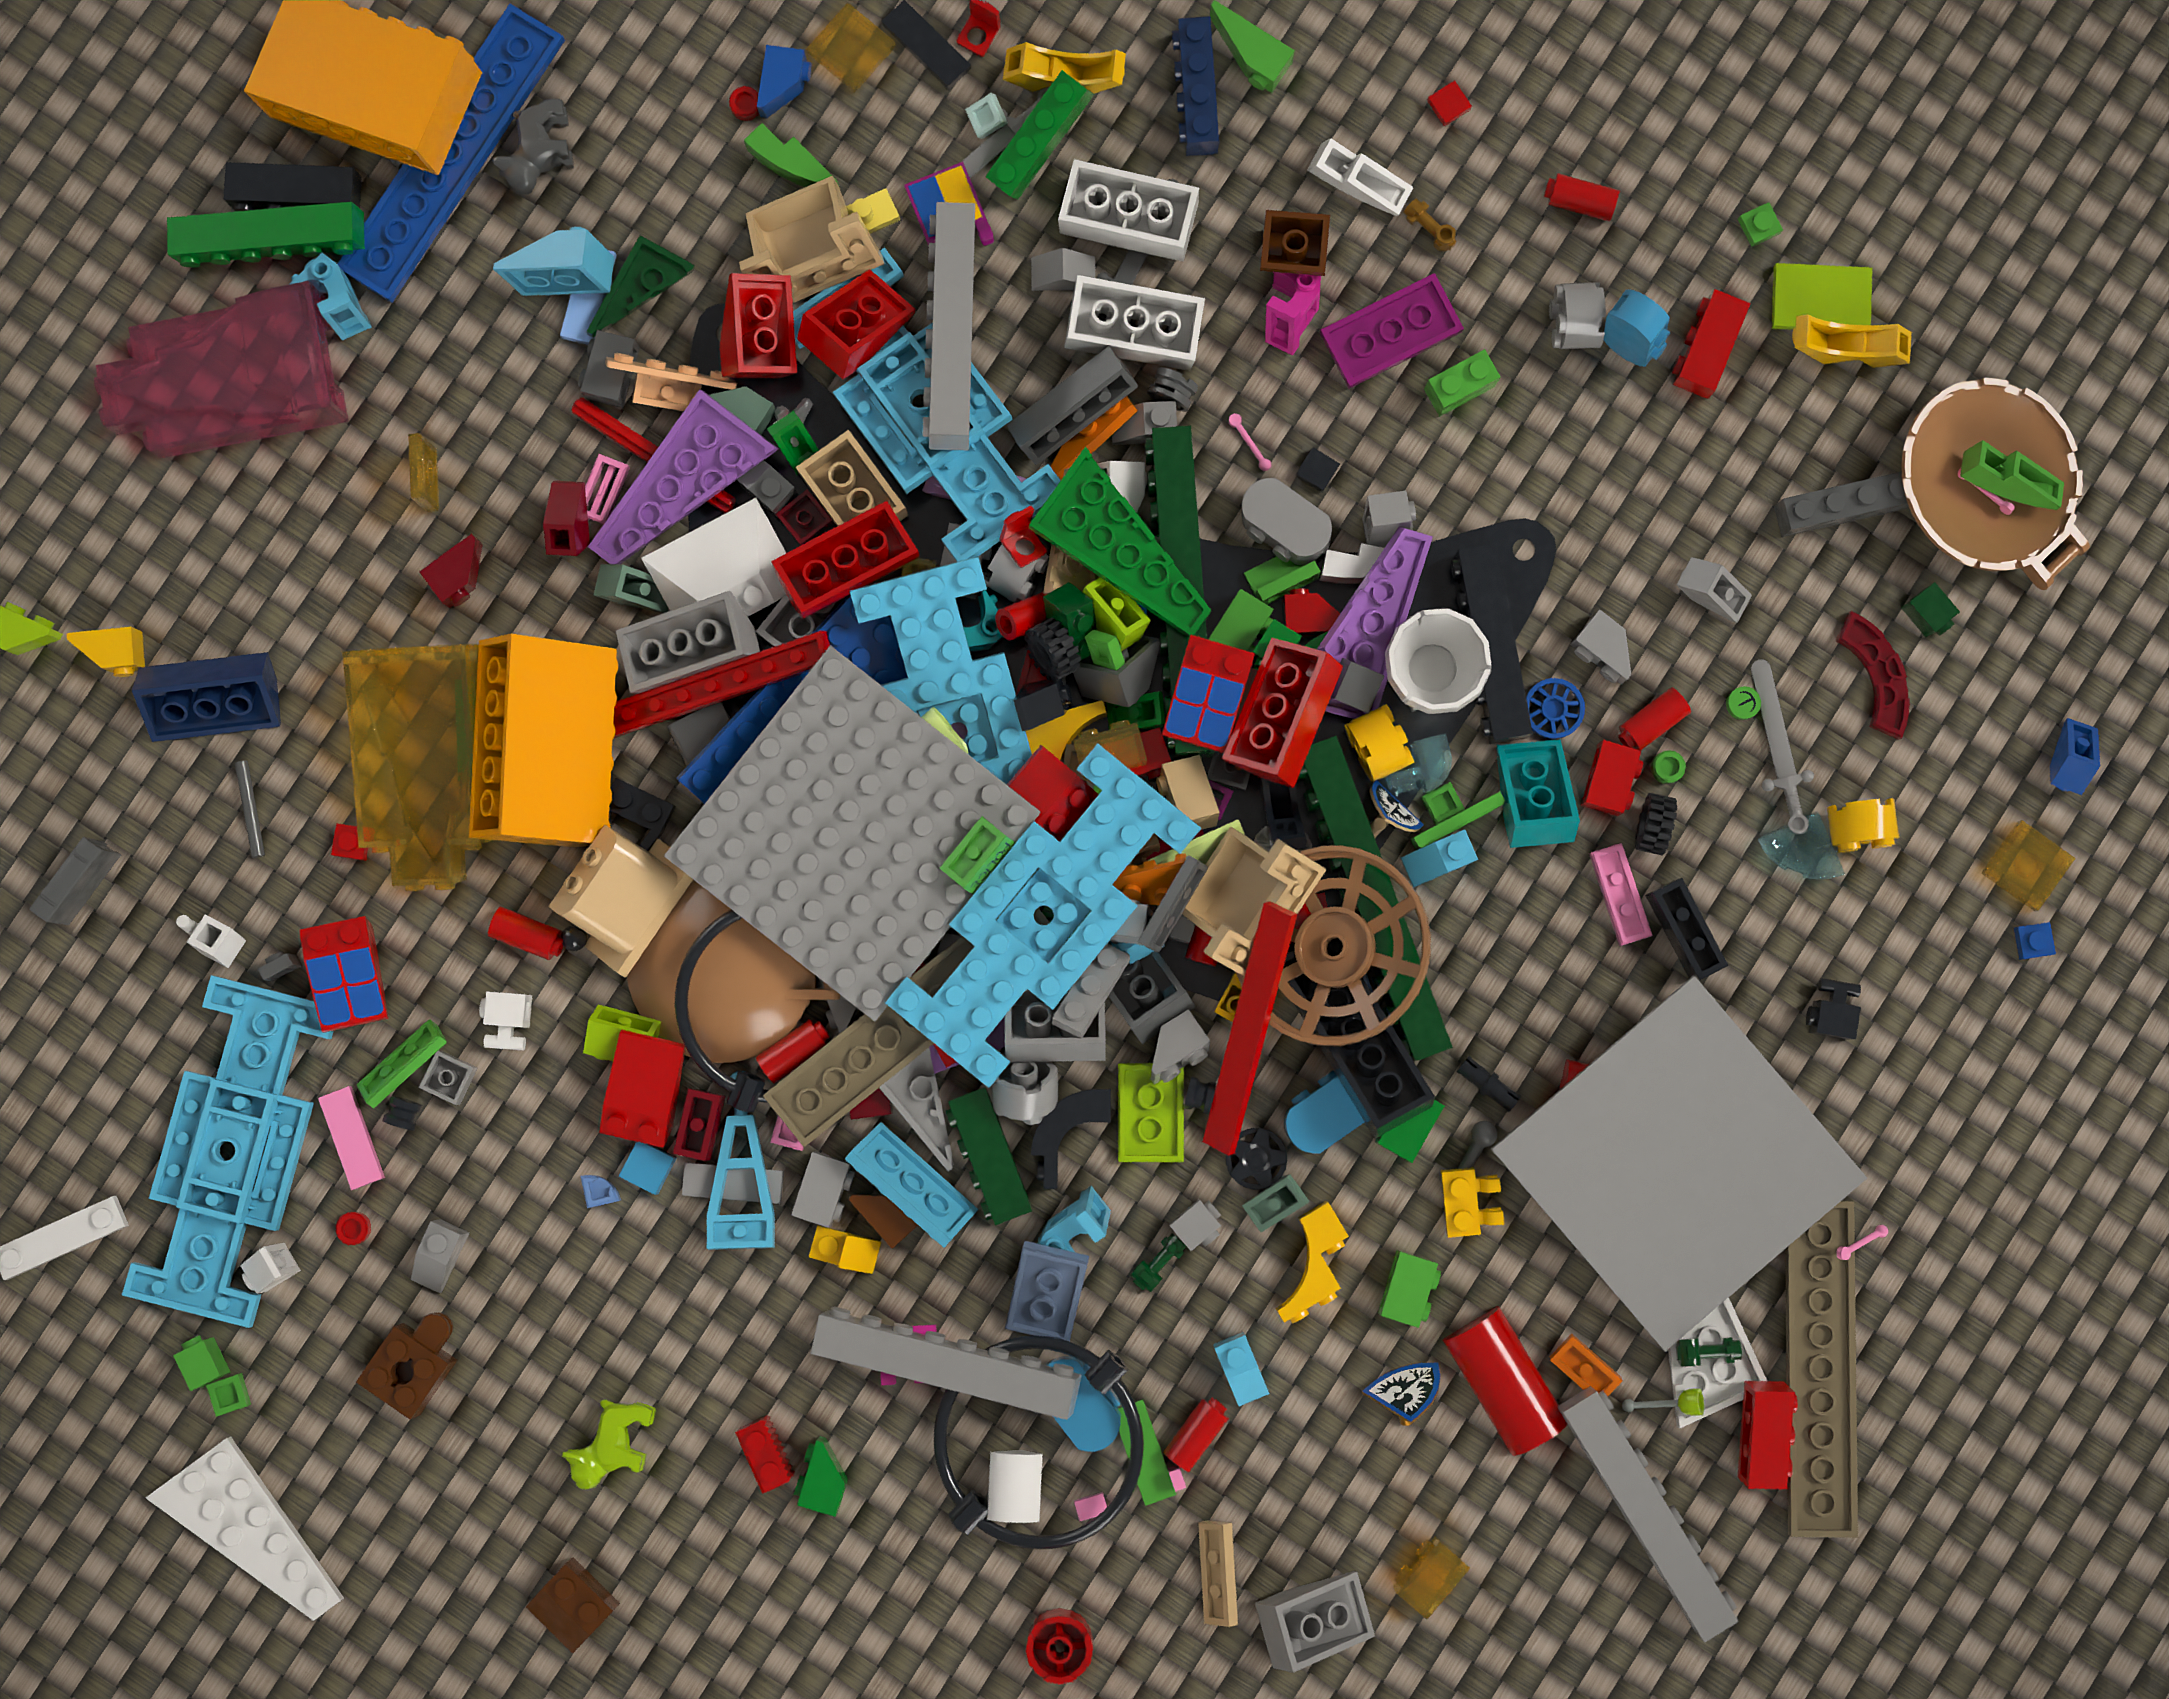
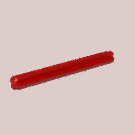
(633, 442)

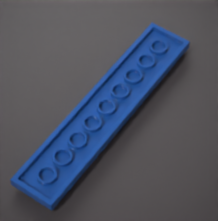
(420, 201)

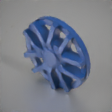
(1555, 708)

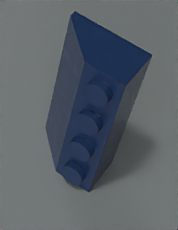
(208, 696)

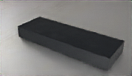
(926, 44)

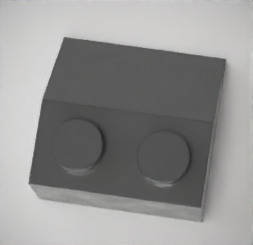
(1125, 684)

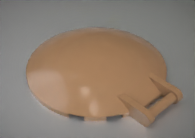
(1962, 517)
(740, 992)

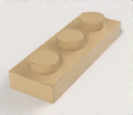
(1218, 1573)

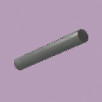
(249, 809)

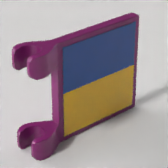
(946, 186)

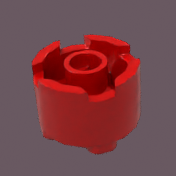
(1043, 1657)

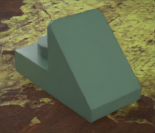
(1275, 1203)

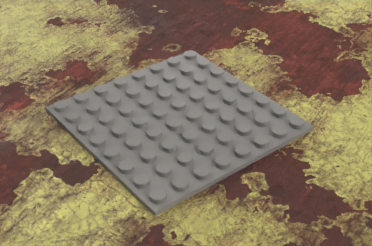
(842, 829)
(1679, 1163)

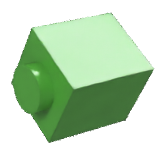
(201, 1362)

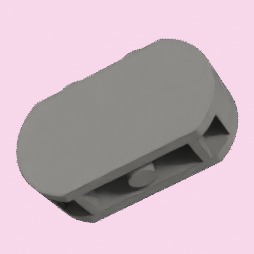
(1285, 522)

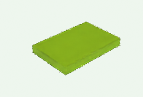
(1821, 291)
(1149, 1115)

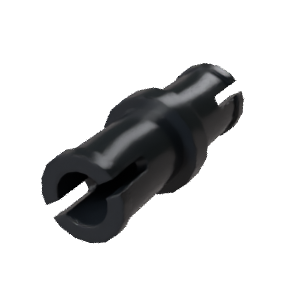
(1489, 1084)

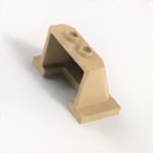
(810, 240)
(1236, 886)
(620, 897)

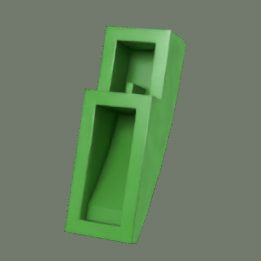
(786, 160)
(2011, 476)

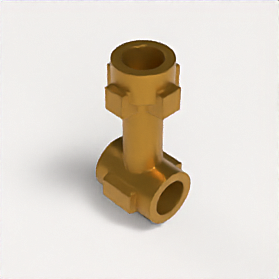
(1443, 235)

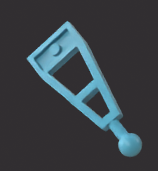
(740, 1230)

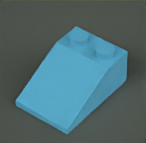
(559, 264)

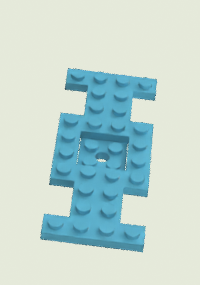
(973, 479)
(941, 662)
(1015, 949)
(215, 1192)

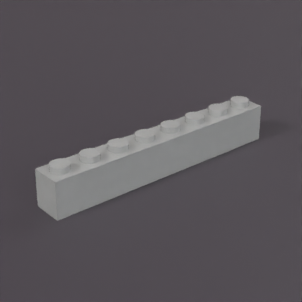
(951, 328)
(946, 1363)
(1648, 1514)

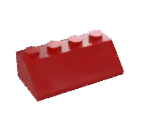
(1283, 711)
(1053, 791)

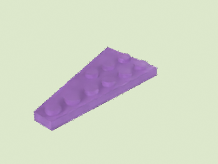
(692, 464)
(1376, 610)

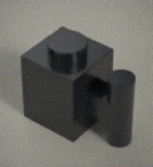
(1835, 1017)

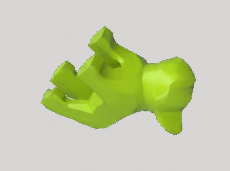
(611, 1446)

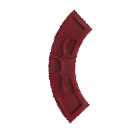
(1884, 670)

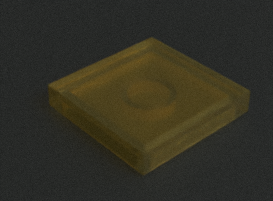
(851, 47)
(423, 472)
(2028, 865)

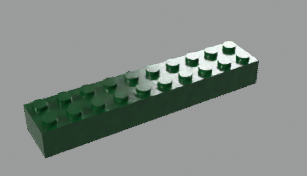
(1177, 528)
(1344, 823)

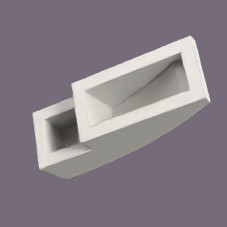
(1359, 177)
(1349, 568)

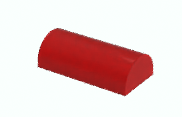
(844, 559)
(1506, 1382)

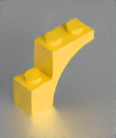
(1038, 67)
(1845, 342)
(1318, 1284)

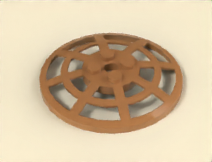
(1357, 951)

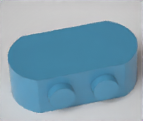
(1637, 328)
(1321, 1116)
(1095, 1415)

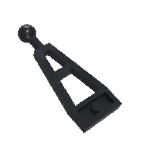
(638, 808)

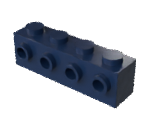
(1198, 88)

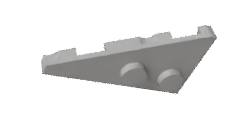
(918, 1100)

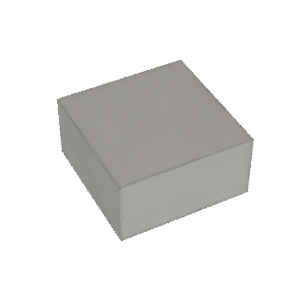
(448, 1077)

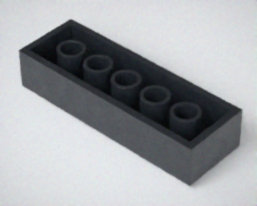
(1372, 1071)

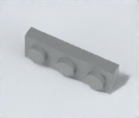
(1090, 991)

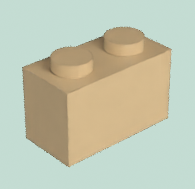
(1189, 790)

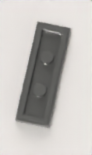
(1173, 904)

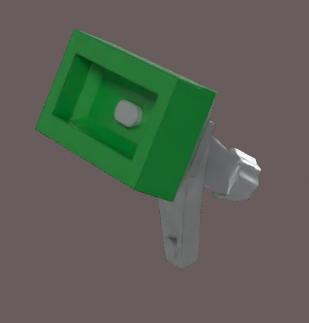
(792, 435)

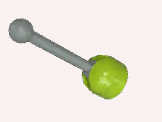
(1689, 1402)

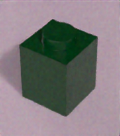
(1931, 610)

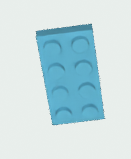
(911, 1184)

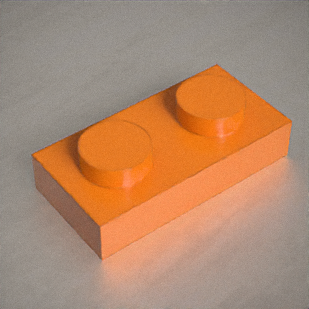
(1585, 1366)

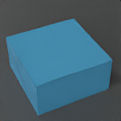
(647, 1167)

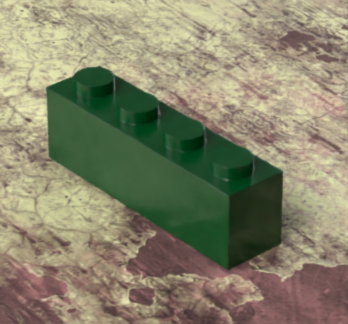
(989, 1155)

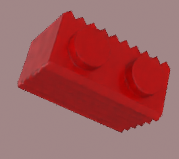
(765, 1454)

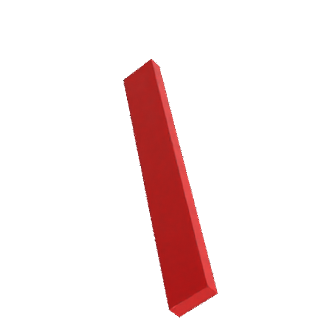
(719, 683)
(1249, 1027)

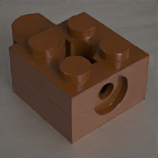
(410, 1365)

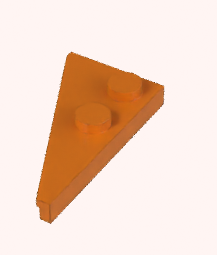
(1093, 435)
(1149, 880)

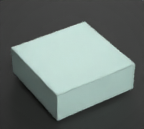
(986, 116)

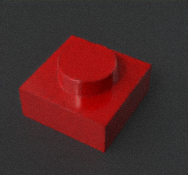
(346, 843)

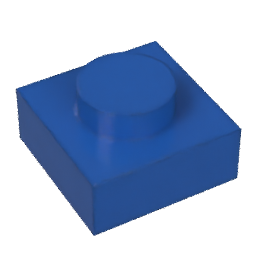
(2034, 941)

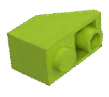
(23, 634)

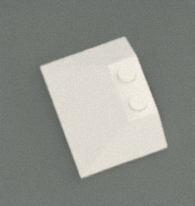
(721, 557)

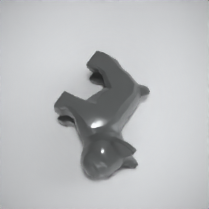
(535, 149)

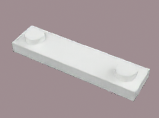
(61, 1237)

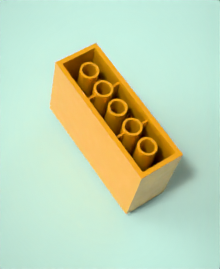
(365, 81)
(542, 741)

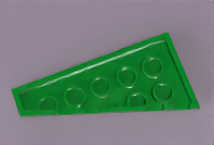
(1108, 537)

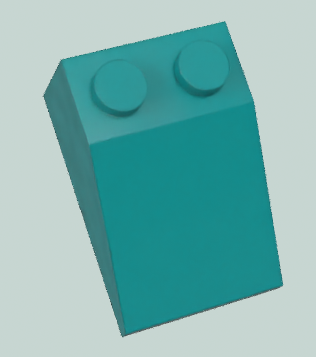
(1536, 794)

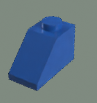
(781, 78)
(2075, 757)

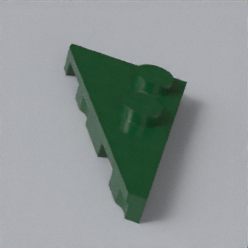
(642, 277)

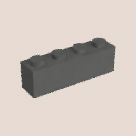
(1072, 405)
(1841, 504)

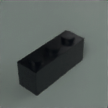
(1686, 929)

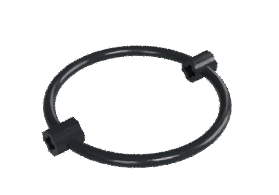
(746, 1088)
(973, 1508)

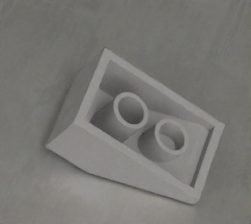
(1314, 1621)

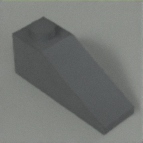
(768, 487)

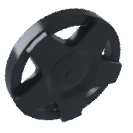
(1257, 1159)

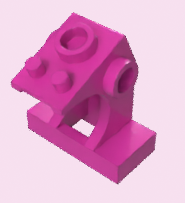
(1295, 313)

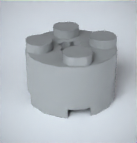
(1578, 315)
(1009, 578)
(1026, 1091)

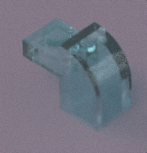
(1432, 766)

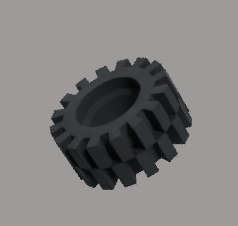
(1052, 649)
(1656, 824)

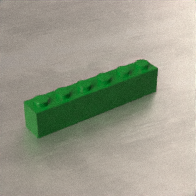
(265, 234)

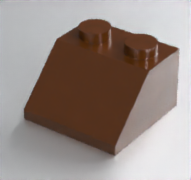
(1295, 242)
(572, 1605)

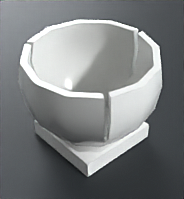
(1438, 661)

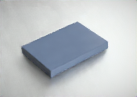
(1046, 1291)

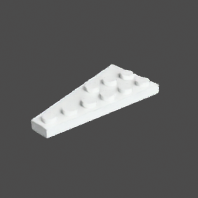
(1719, 1381)
(238, 1516)

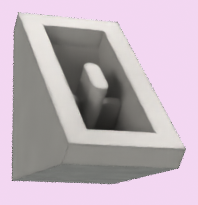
(1060, 269)

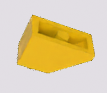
(112, 649)

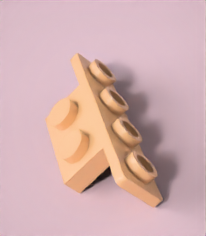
(666, 386)

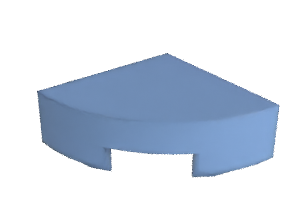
(598, 1191)

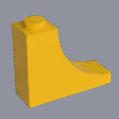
(1062, 730)

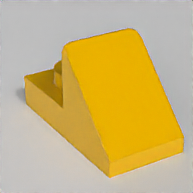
(845, 1249)

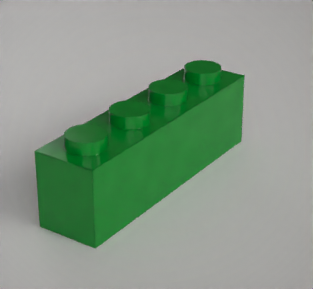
(1039, 135)

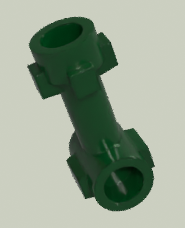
(1147, 1275)
(1691, 1352)

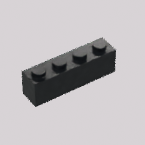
(285, 185)

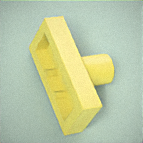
(875, 210)

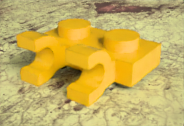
(1461, 1201)

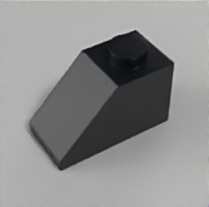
(1041, 702)

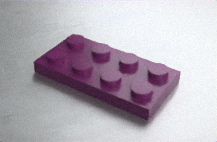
(1391, 330)

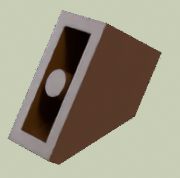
(884, 1217)

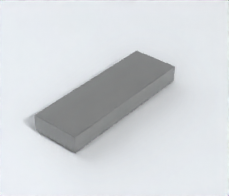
(739, 1183)

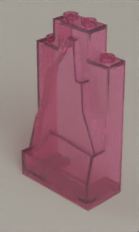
(225, 375)

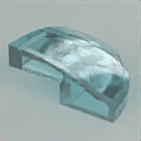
(1805, 853)

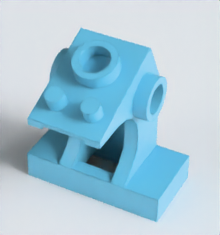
(341, 307)
(1084, 1216)

